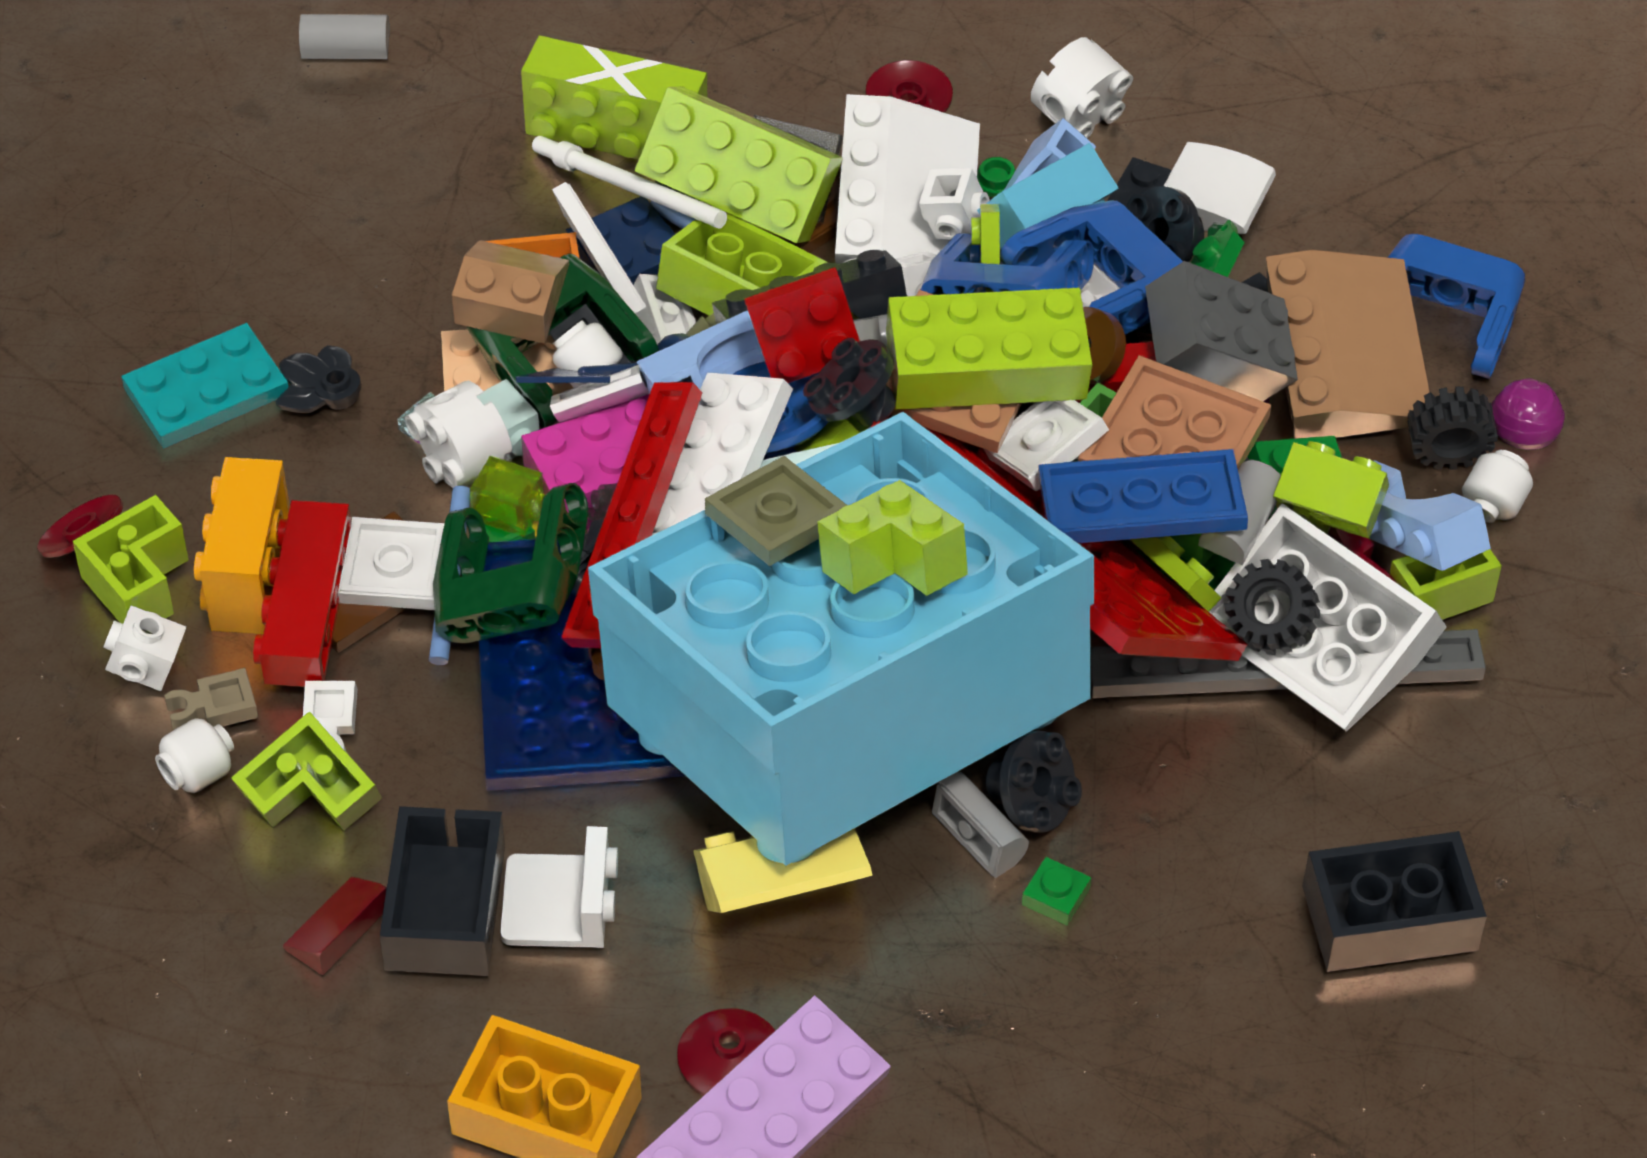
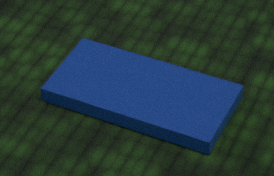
(1144, 496)

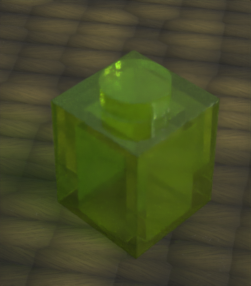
(508, 495)

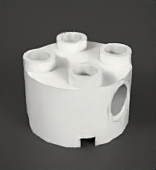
(1082, 87)
(458, 434)

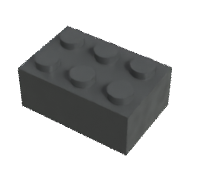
(1221, 331)

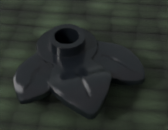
(319, 381)

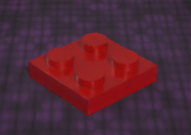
(801, 324)

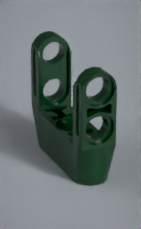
(580, 287)
(512, 596)

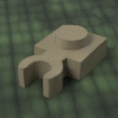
(220, 699)

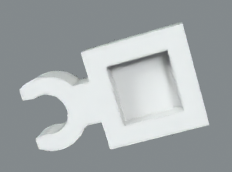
(332, 705)

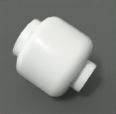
(585, 347)
(1499, 484)
(194, 755)

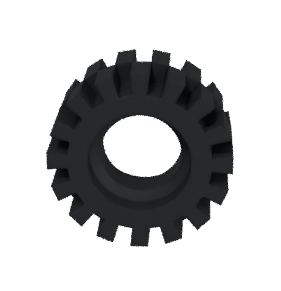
(1432, 426)
(1256, 583)

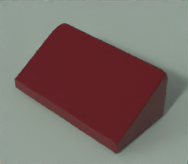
(337, 924)

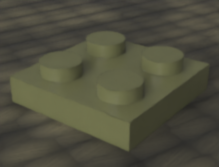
(773, 509)

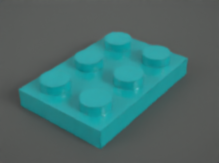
(204, 385)

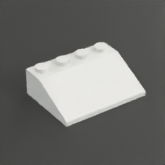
(885, 169)
(1366, 630)

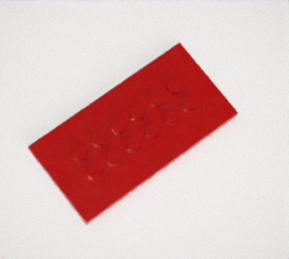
(1134, 602)

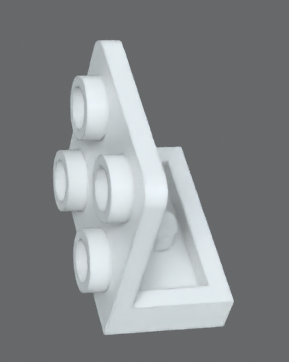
(560, 896)

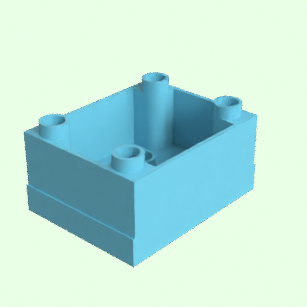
(834, 703)

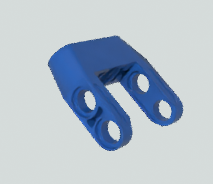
(1121, 248)
(959, 270)
(1466, 283)

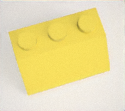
(739, 876)

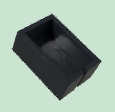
(441, 895)

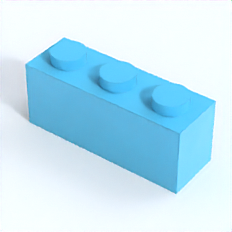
(1064, 184)

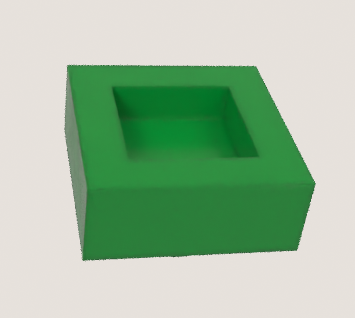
(1056, 891)

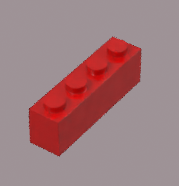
(304, 594)

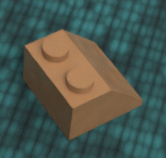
(508, 290)

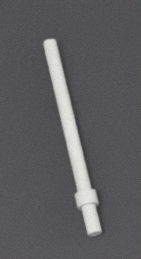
(572, 158)

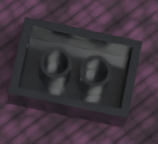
(1393, 901)

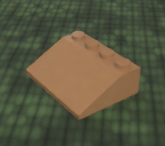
(1350, 342)

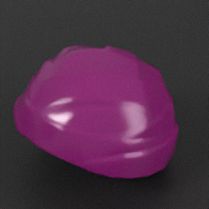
(1528, 414)

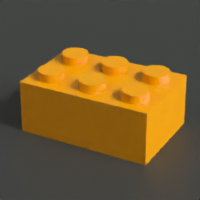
(241, 542)
(543, 1095)

